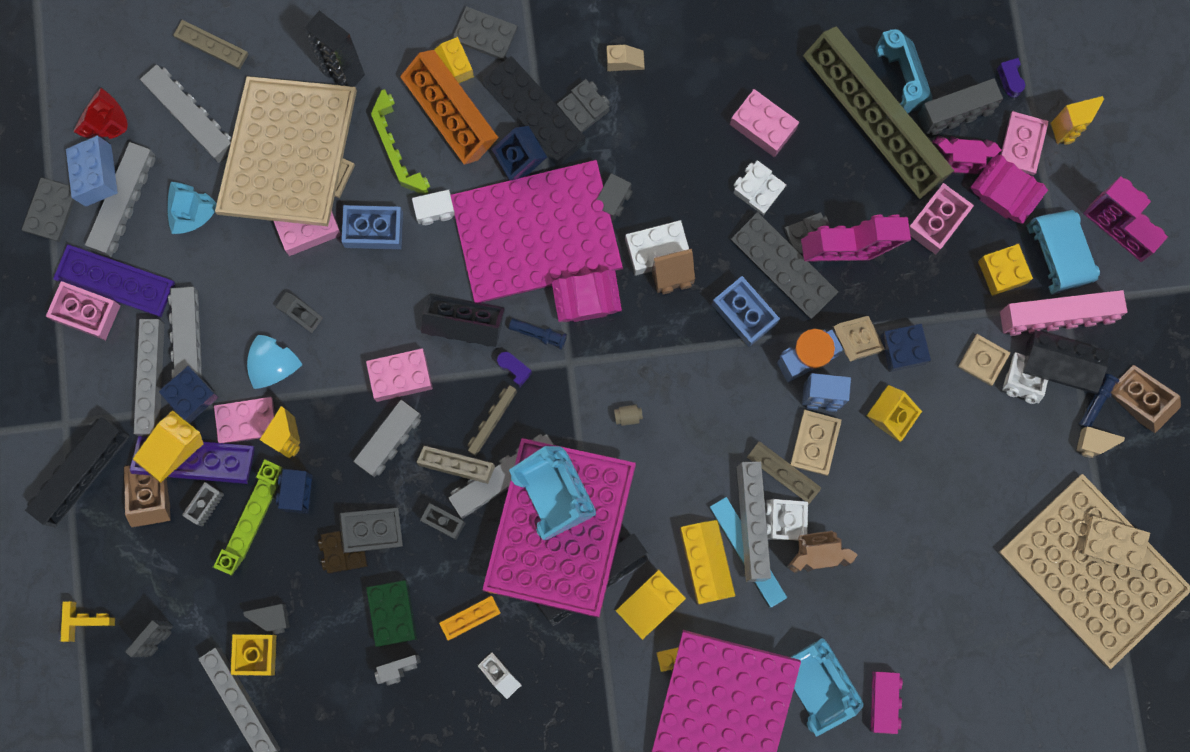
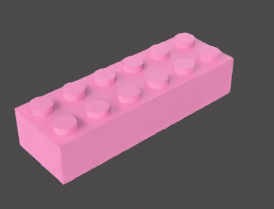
(1063, 312)

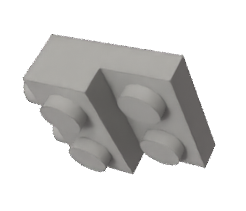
(393, 671)

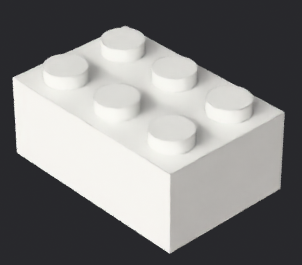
(654, 243)

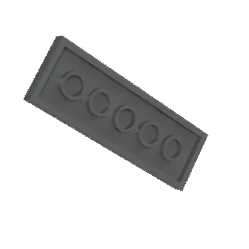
(784, 265)

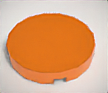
(815, 348)

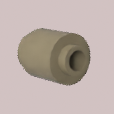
(628, 415)

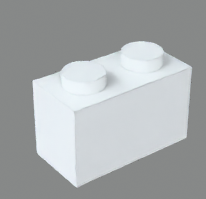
(433, 207)

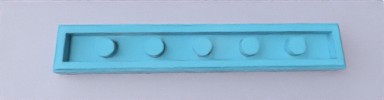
(731, 526)

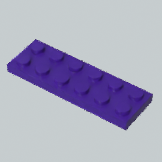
(114, 280)
(210, 463)

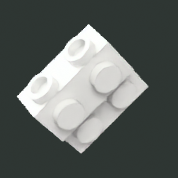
(758, 187)
(1022, 384)
(786, 519)

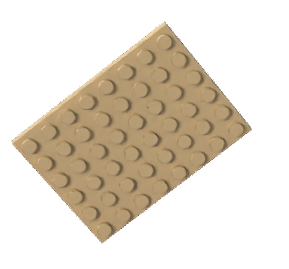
(286, 151)
(1096, 599)

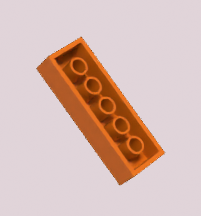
(449, 106)

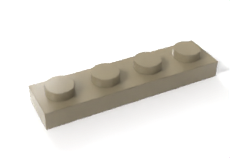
(210, 44)
(495, 414)
(455, 464)
(784, 472)

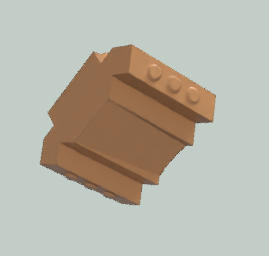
(820, 551)

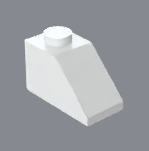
(499, 675)

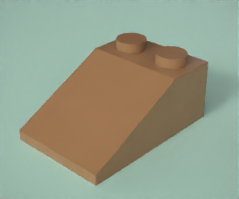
(673, 271)
(1146, 398)
(145, 499)

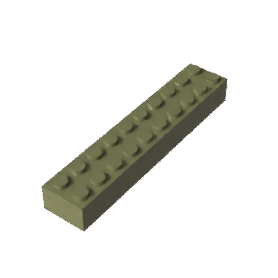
(878, 112)

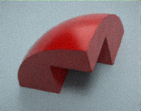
(102, 117)

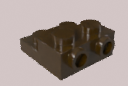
(335, 559)

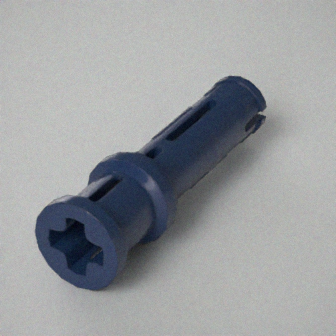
(546, 335)
(1096, 404)

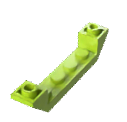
(383, 107)
(251, 518)

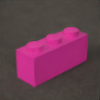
(886, 702)

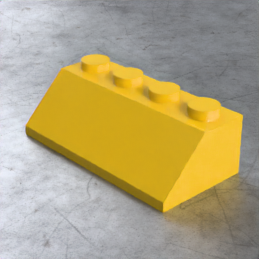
(707, 562)

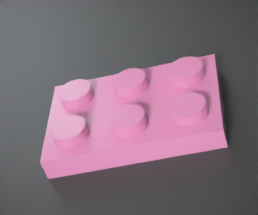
(1024, 141)
(243, 419)

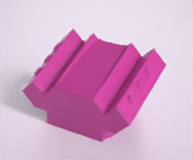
(966, 155)
(1008, 189)
(586, 296)

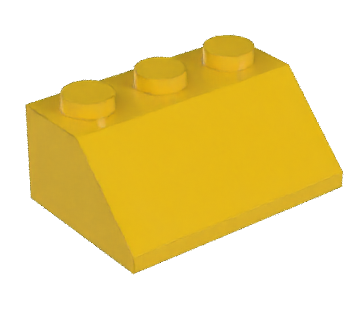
(1074, 120)
(282, 434)

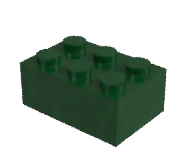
(391, 613)

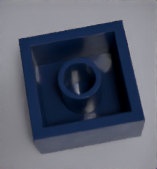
(519, 153)
(905, 347)
(188, 394)
(294, 491)

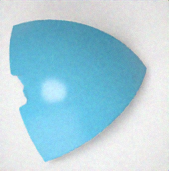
(187, 208)
(269, 362)

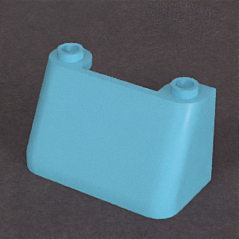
(900, 48)
(1064, 250)
(554, 490)
(825, 688)

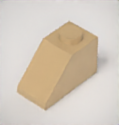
(624, 58)
(1095, 442)

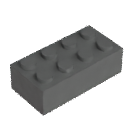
(960, 107)

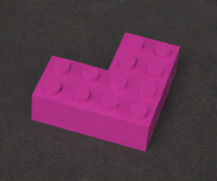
(1120, 216)
(858, 242)

